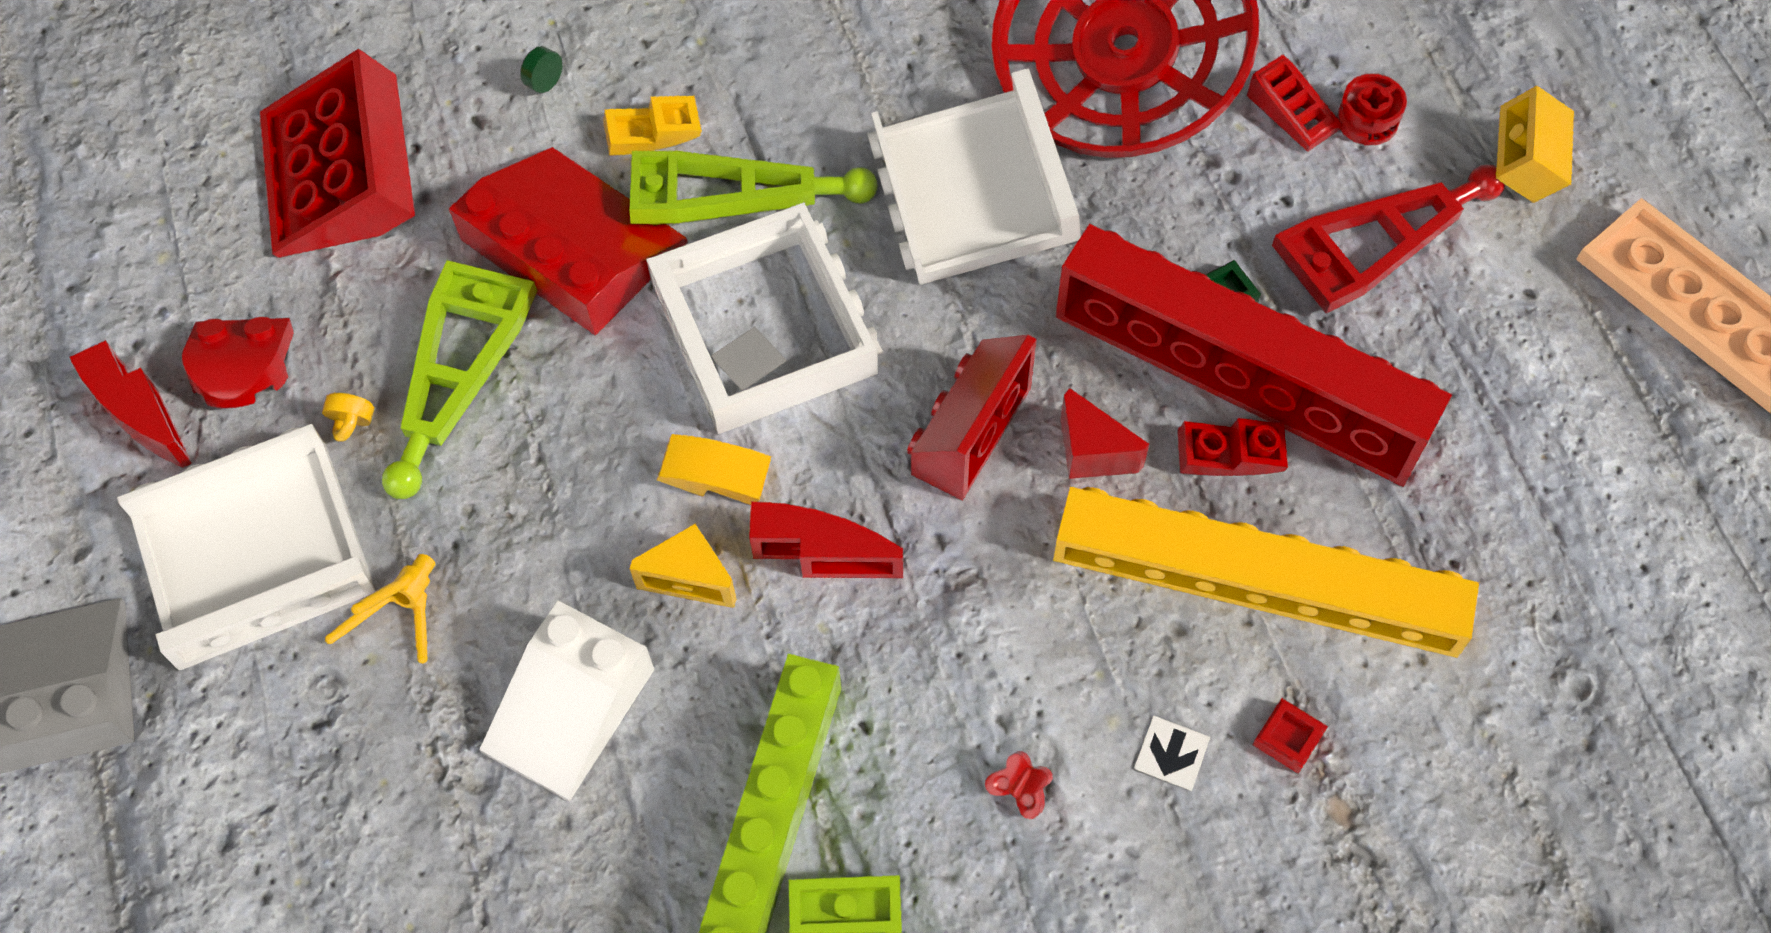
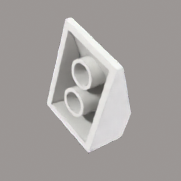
(566, 700)

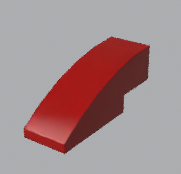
(131, 401)
(822, 542)

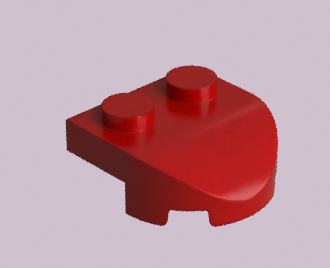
(236, 359)

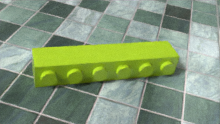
(774, 799)

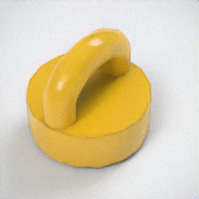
(347, 412)

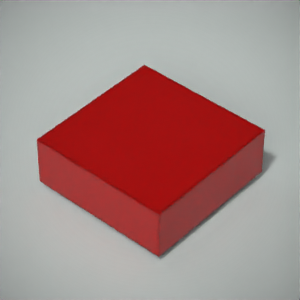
(1290, 735)

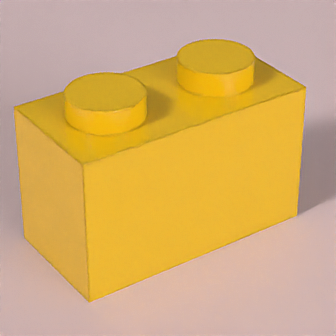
(1535, 144)

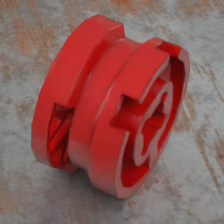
(1360, 119)

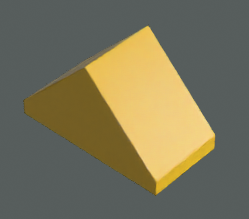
(684, 569)

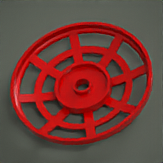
(1126, 70)

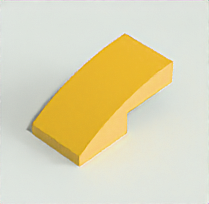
(662, 125)
(715, 466)

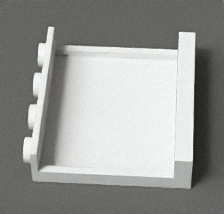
(976, 183)
(247, 546)

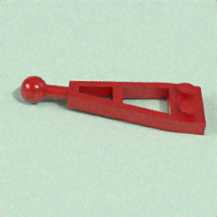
(1331, 275)

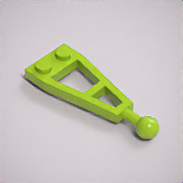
(656, 186)
(472, 294)
(845, 905)

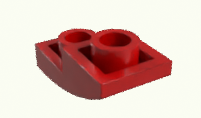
(1237, 450)

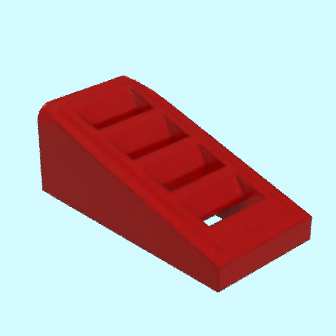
(1284, 78)

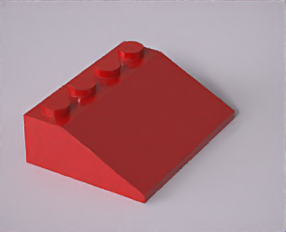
(336, 158)
(563, 232)

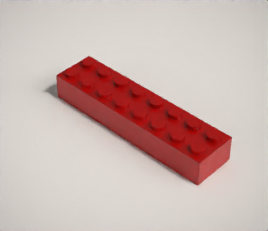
(1249, 354)

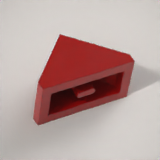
(1097, 442)

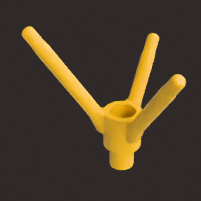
(405, 591)

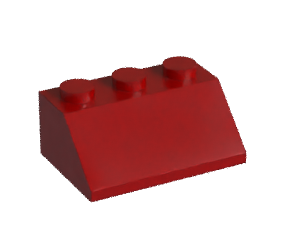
(973, 414)

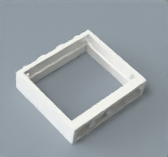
(741, 246)

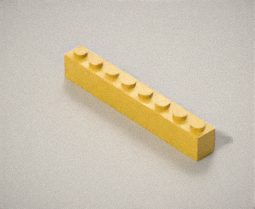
(1267, 571)

